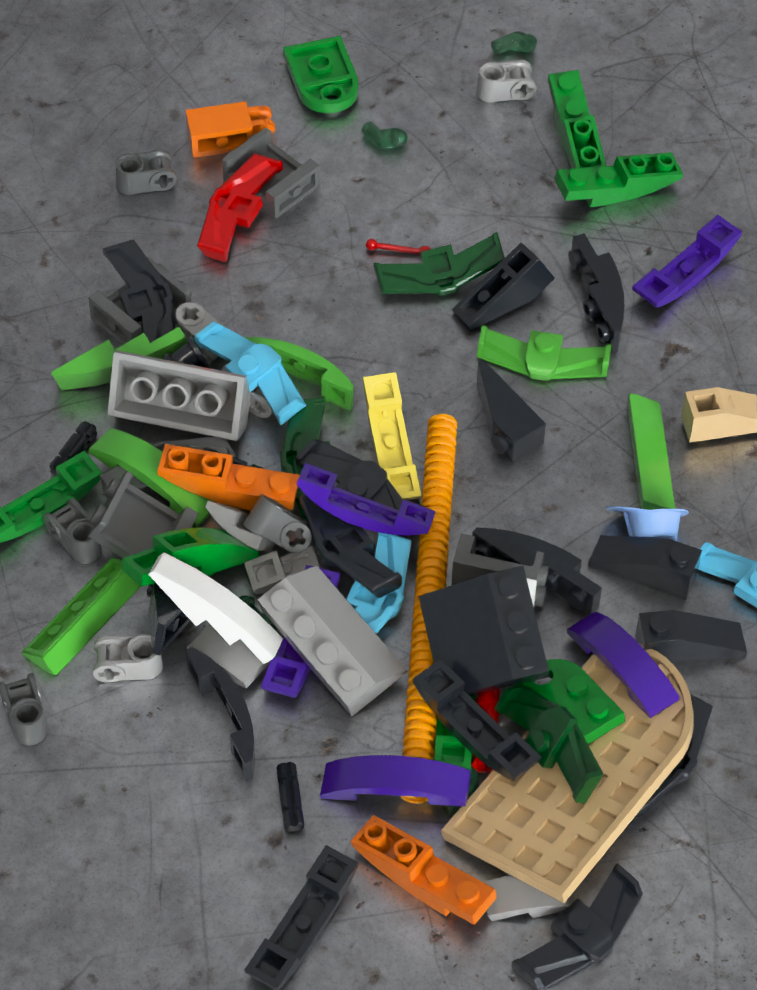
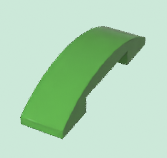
(314, 369)
(143, 462)

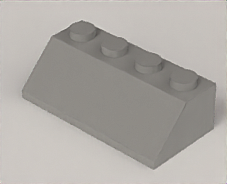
(178, 395)
(331, 638)

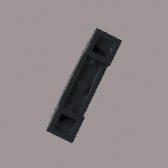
(211, 678)
(472, 725)
(304, 920)

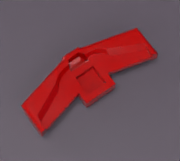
(235, 204)

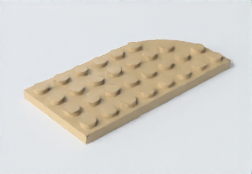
(536, 825)

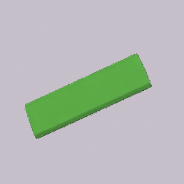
(649, 453)
(81, 618)

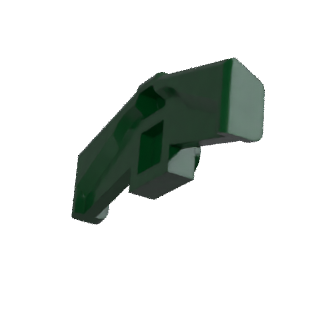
(440, 269)
(299, 432)
(554, 737)

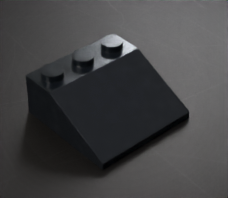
(486, 631)

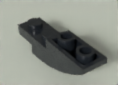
(603, 287)
(563, 571)

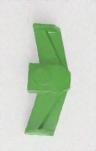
(543, 356)

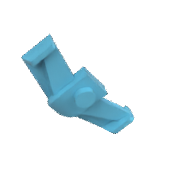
(258, 363)
(393, 553)
(732, 568)

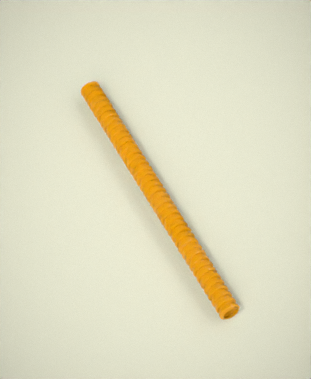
(431, 576)

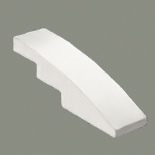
(208, 600)

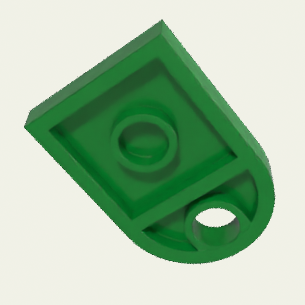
(322, 70)
(582, 697)

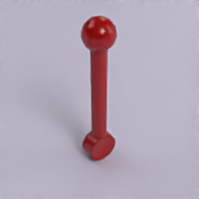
(372, 245)

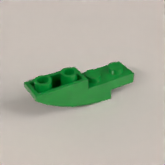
(573, 121)
(625, 180)
(202, 548)

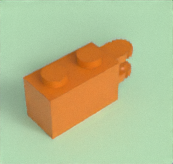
(225, 127)

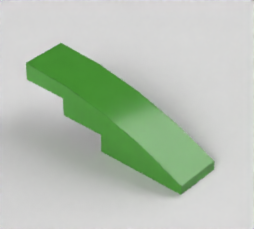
(95, 365)

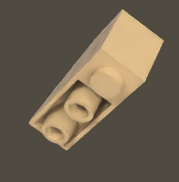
(718, 413)

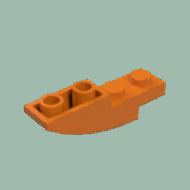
(219, 480)
(420, 873)

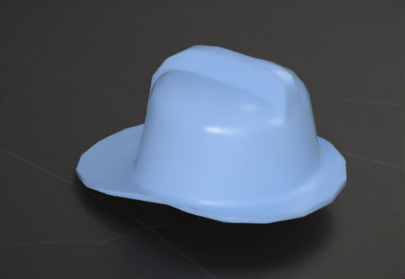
(651, 523)

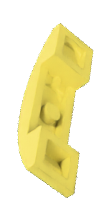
(390, 434)

